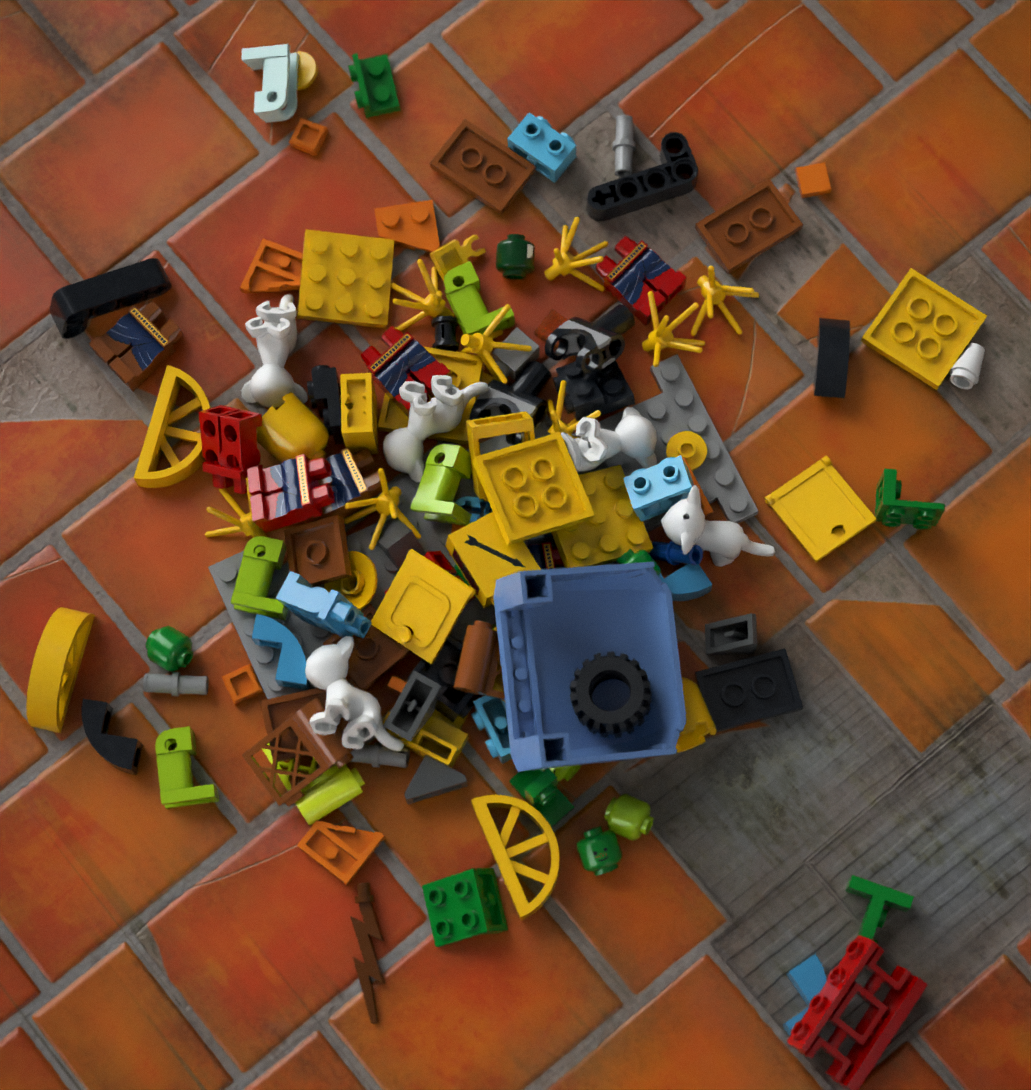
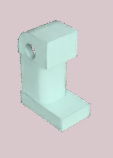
(279, 81)

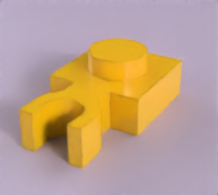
(454, 254)

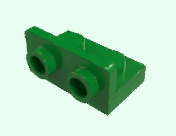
(376, 85)

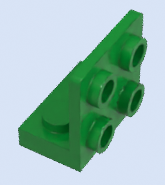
(897, 512)
(464, 906)

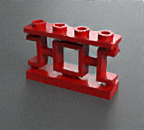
(876, 1025)

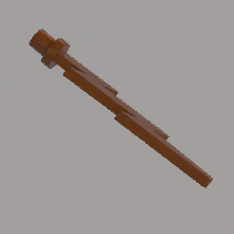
(363, 931)

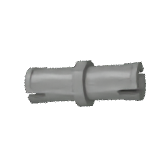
(624, 145)
(176, 684)
(381, 755)

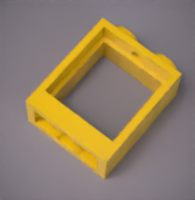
(360, 415)
(492, 427)

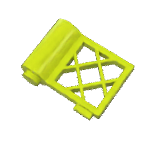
(326, 792)

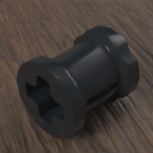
(445, 333)

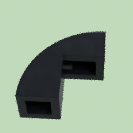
(832, 358)
(118, 751)

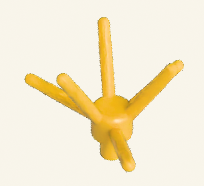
(565, 263)
(714, 295)
(431, 305)
(663, 336)
(483, 345)
(559, 425)
(385, 504)
(243, 524)

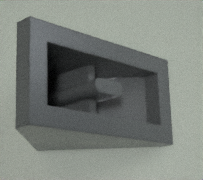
(397, 540)
(732, 636)
(413, 706)
(433, 780)

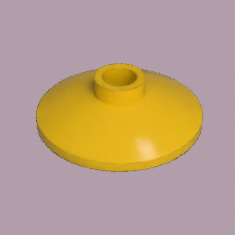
(364, 573)

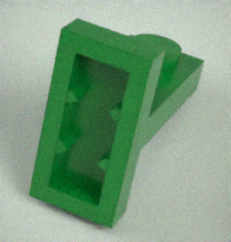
(541, 792)
(878, 897)

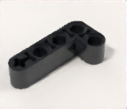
(639, 183)
(106, 293)

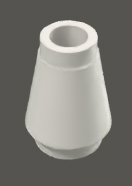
(967, 368)

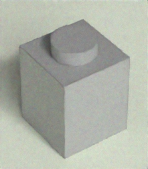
(512, 361)

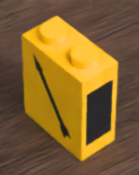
(485, 557)

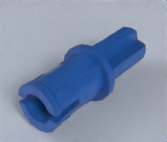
(673, 553)

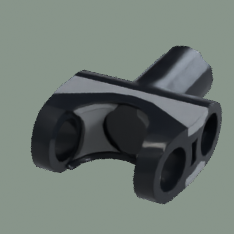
(598, 340)
(518, 397)

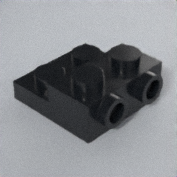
(599, 391)
(326, 397)
(443, 671)

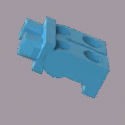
(321, 608)

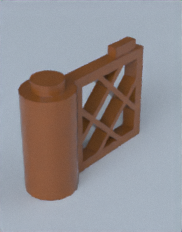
(479, 661)
(324, 748)

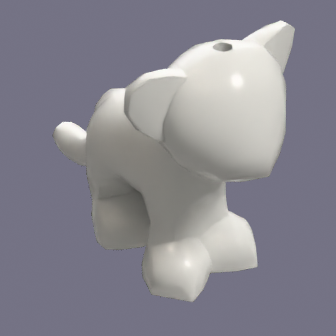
(274, 342)
(632, 436)
(404, 446)
(724, 539)
(328, 671)

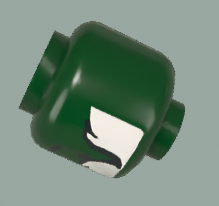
(515, 257)

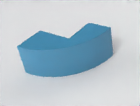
(687, 583)
(292, 658)
(808, 980)

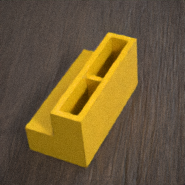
(436, 740)

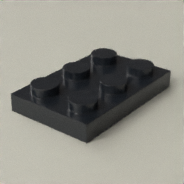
(749, 690)

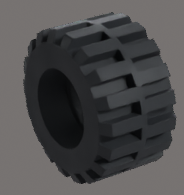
(603, 669)

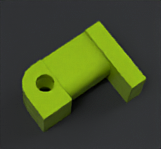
(467, 302)
(441, 483)
(256, 577)
(176, 770)

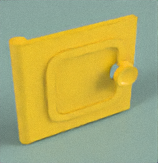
(816, 505)
(425, 601)

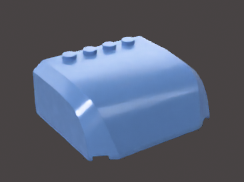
(556, 622)

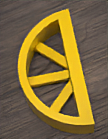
(159, 428)
(56, 668)
(502, 856)

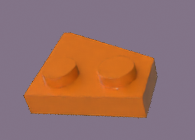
(409, 225)
(273, 269)
(340, 848)

